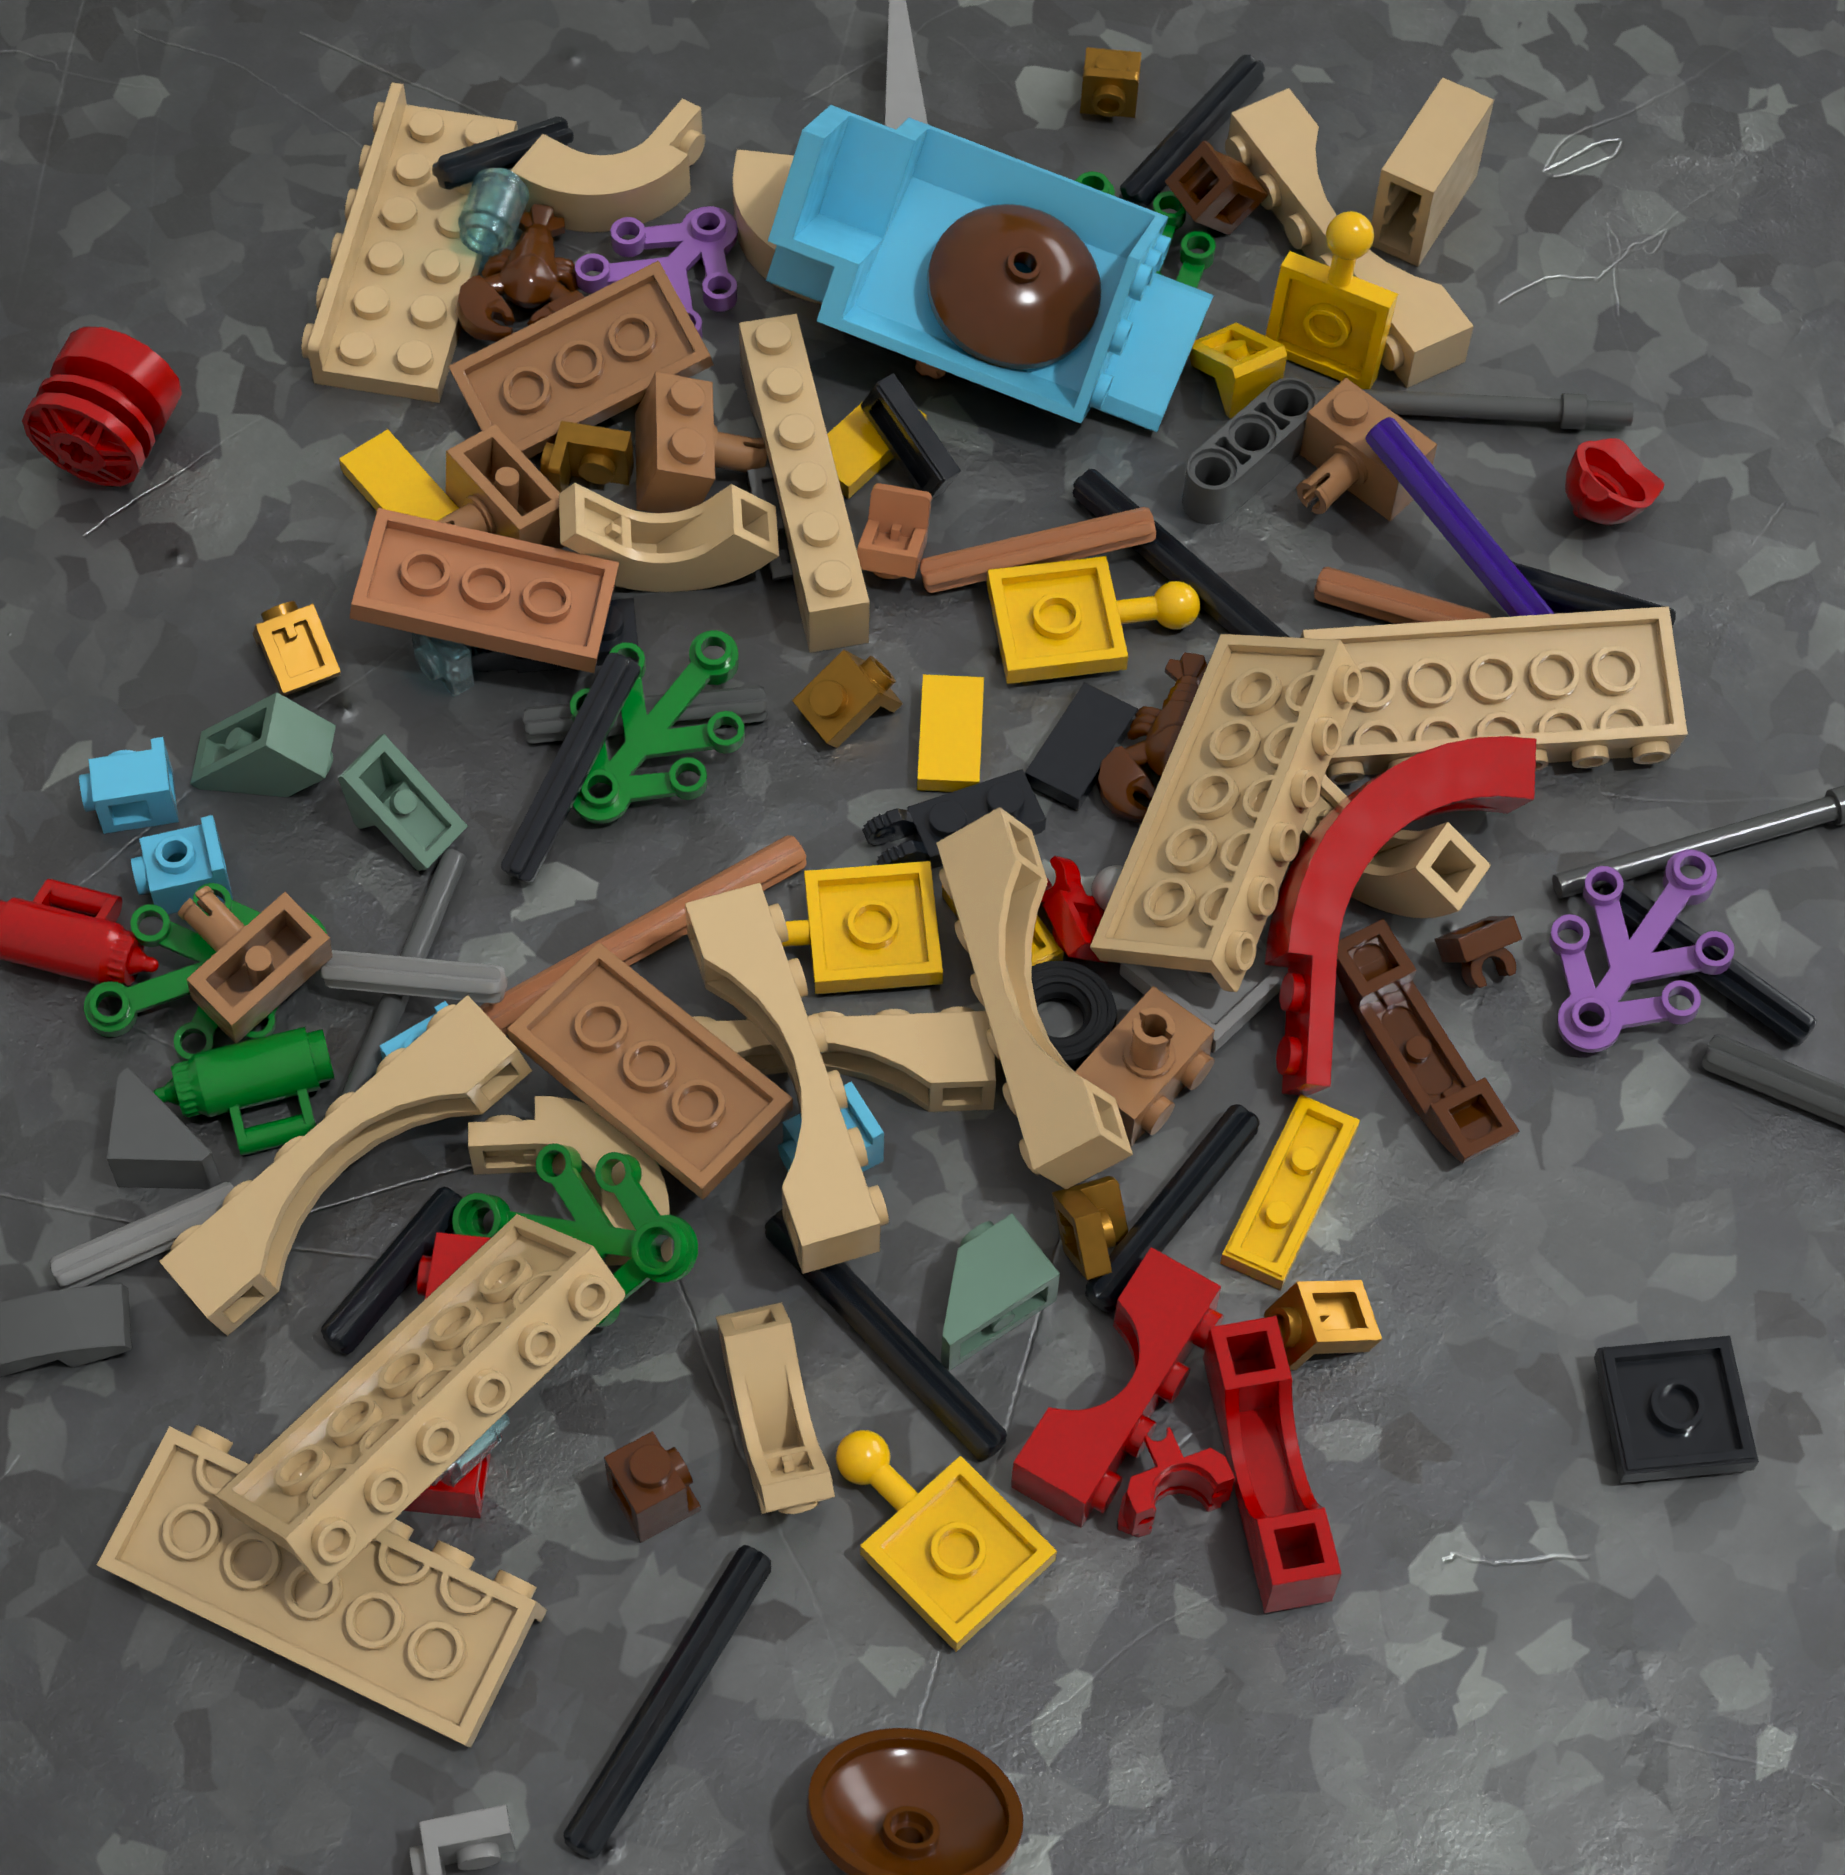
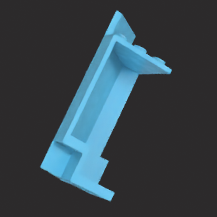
(877, 199)

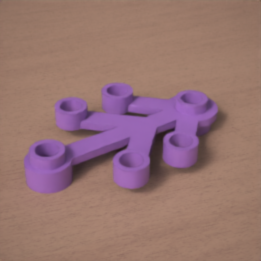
(703, 235)
(1634, 959)

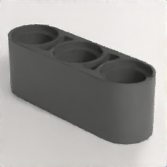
(1247, 451)

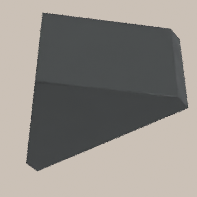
(152, 1144)

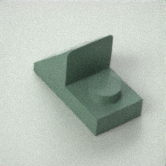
(395, 797)

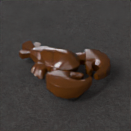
(525, 276)
(1121, 769)

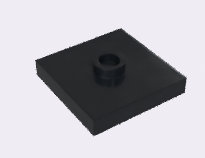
(1675, 1409)

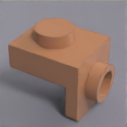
(895, 531)

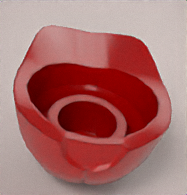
(1609, 483)

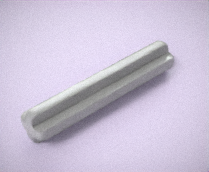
(415, 976)
(135, 1240)

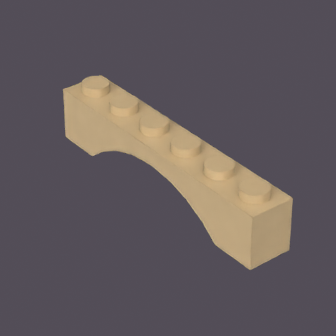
(1279, 148)
(807, 485)
(997, 890)
(744, 963)
(927, 1057)
(242, 1249)

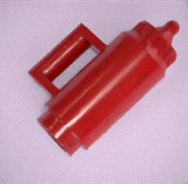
(70, 941)

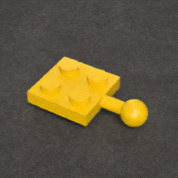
(1330, 315)
(1067, 620)
(870, 927)
(951, 1547)

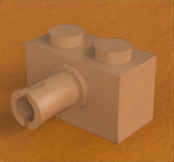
(682, 445)
(1344, 460)
(501, 490)
(252, 963)
(1150, 1061)

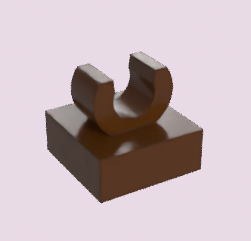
(1476, 943)

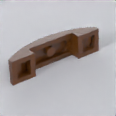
(1415, 1047)

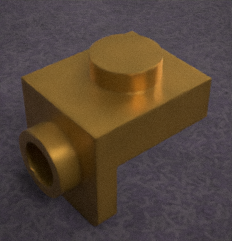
(846, 696)

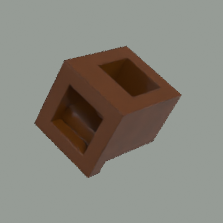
(1216, 189)
(650, 1486)

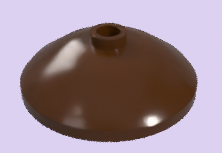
(1010, 314)
(913, 1806)

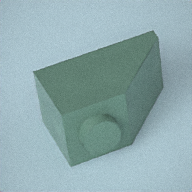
(265, 750)
(994, 1288)

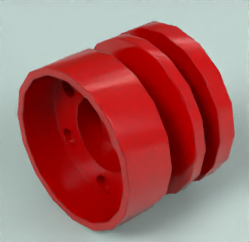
(102, 406)

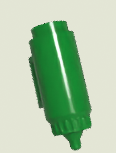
(250, 1076)

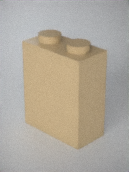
(1430, 171)

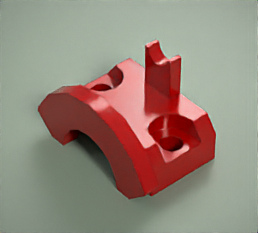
(1199, 1475)

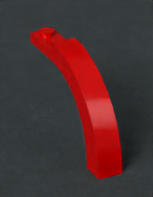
(1312, 902)

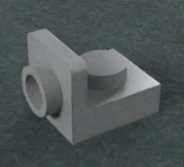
(467, 1838)

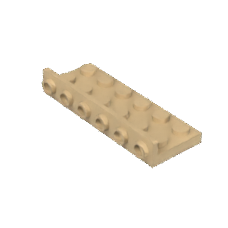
(400, 263)
(1573, 681)
(1230, 807)
(423, 1395)
(390, 1625)

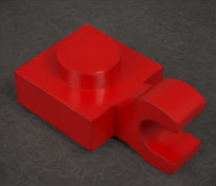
(1071, 911)

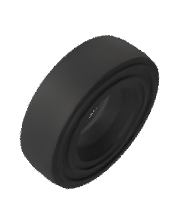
(1089, 993)

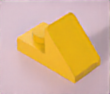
(1240, 363)

